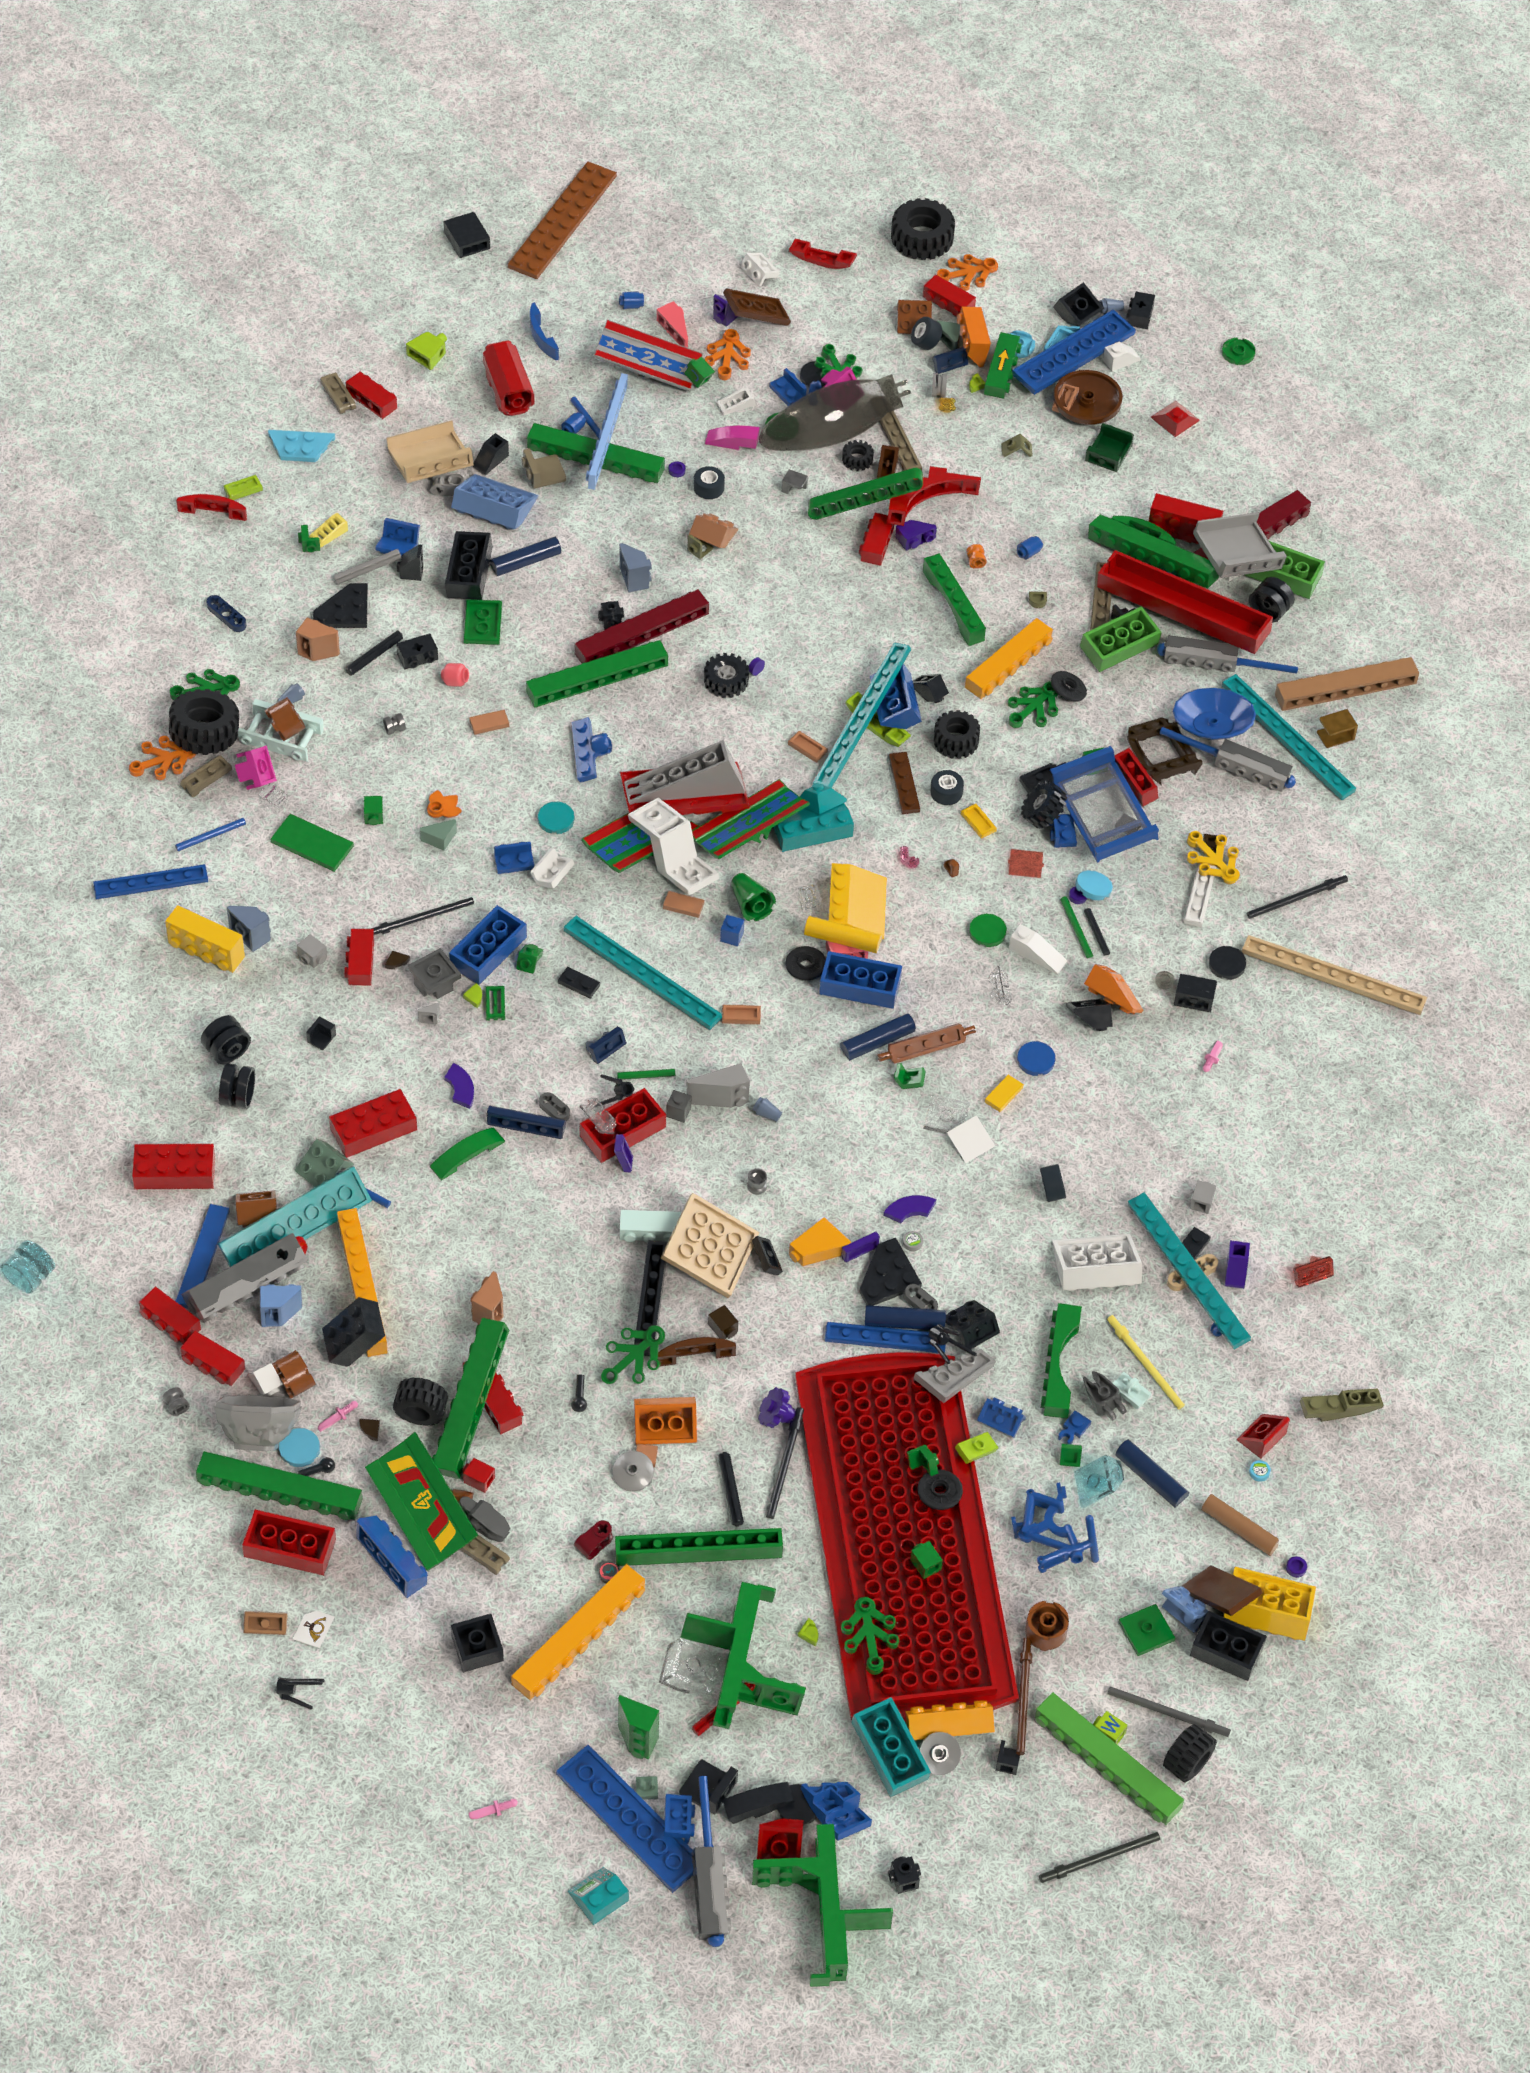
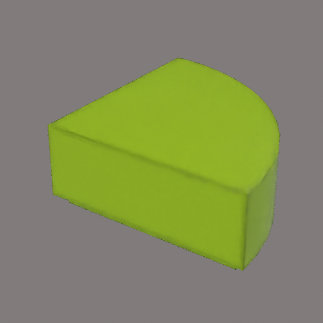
(976, 383)
(474, 995)
(809, 1632)

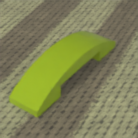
(891, 735)

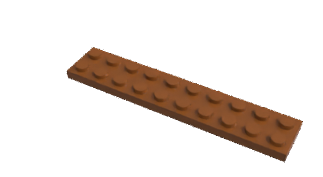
(562, 220)

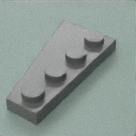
(953, 1377)

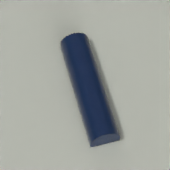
(526, 556)
(878, 1036)
(526, 1122)
(903, 1317)
(1151, 1473)

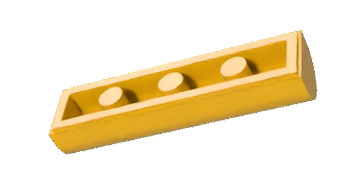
(842, 934)

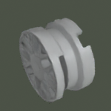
(941, 381)

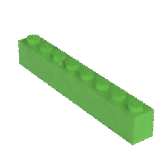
(1109, 1759)

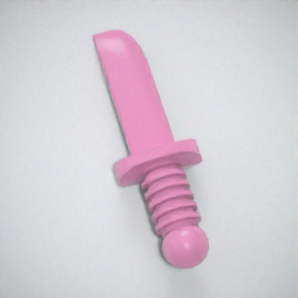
(1212, 1057)
(340, 1414)
(495, 1808)

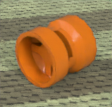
(976, 556)

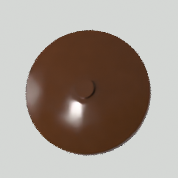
(1097, 398)

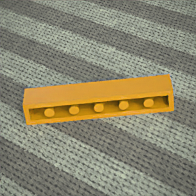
(1009, 658)

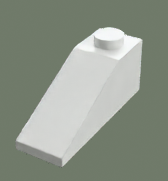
(1036, 949)

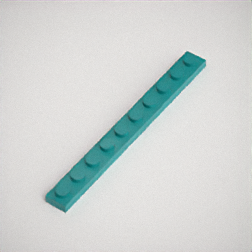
(863, 714)
(1292, 740)
(643, 972)
(1189, 1271)

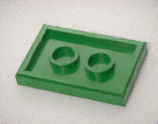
(483, 622)

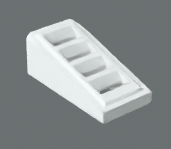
(738, 395)

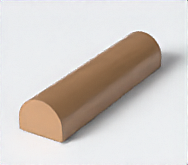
(1240, 1524)

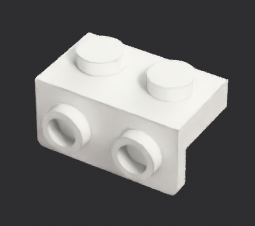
(551, 869)

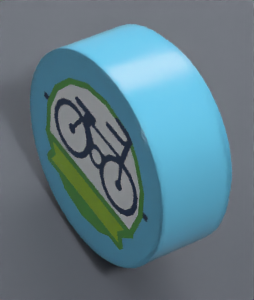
(1259, 1470)

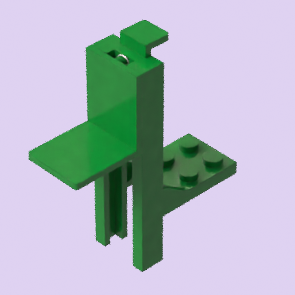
(736, 1638)
(823, 1880)

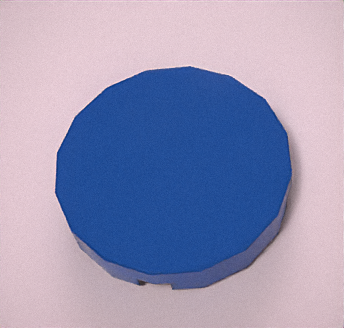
(1036, 1058)

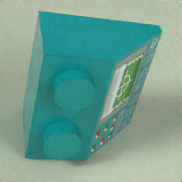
(600, 1894)

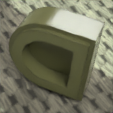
(1037, 599)

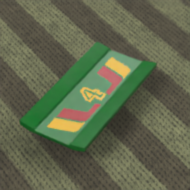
(421, 1501)

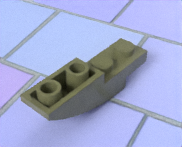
(1346, 1404)

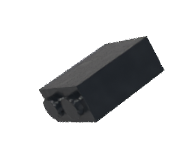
(466, 234)

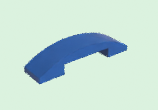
(547, 345)

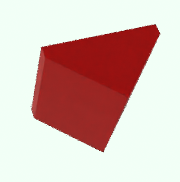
(1264, 1433)

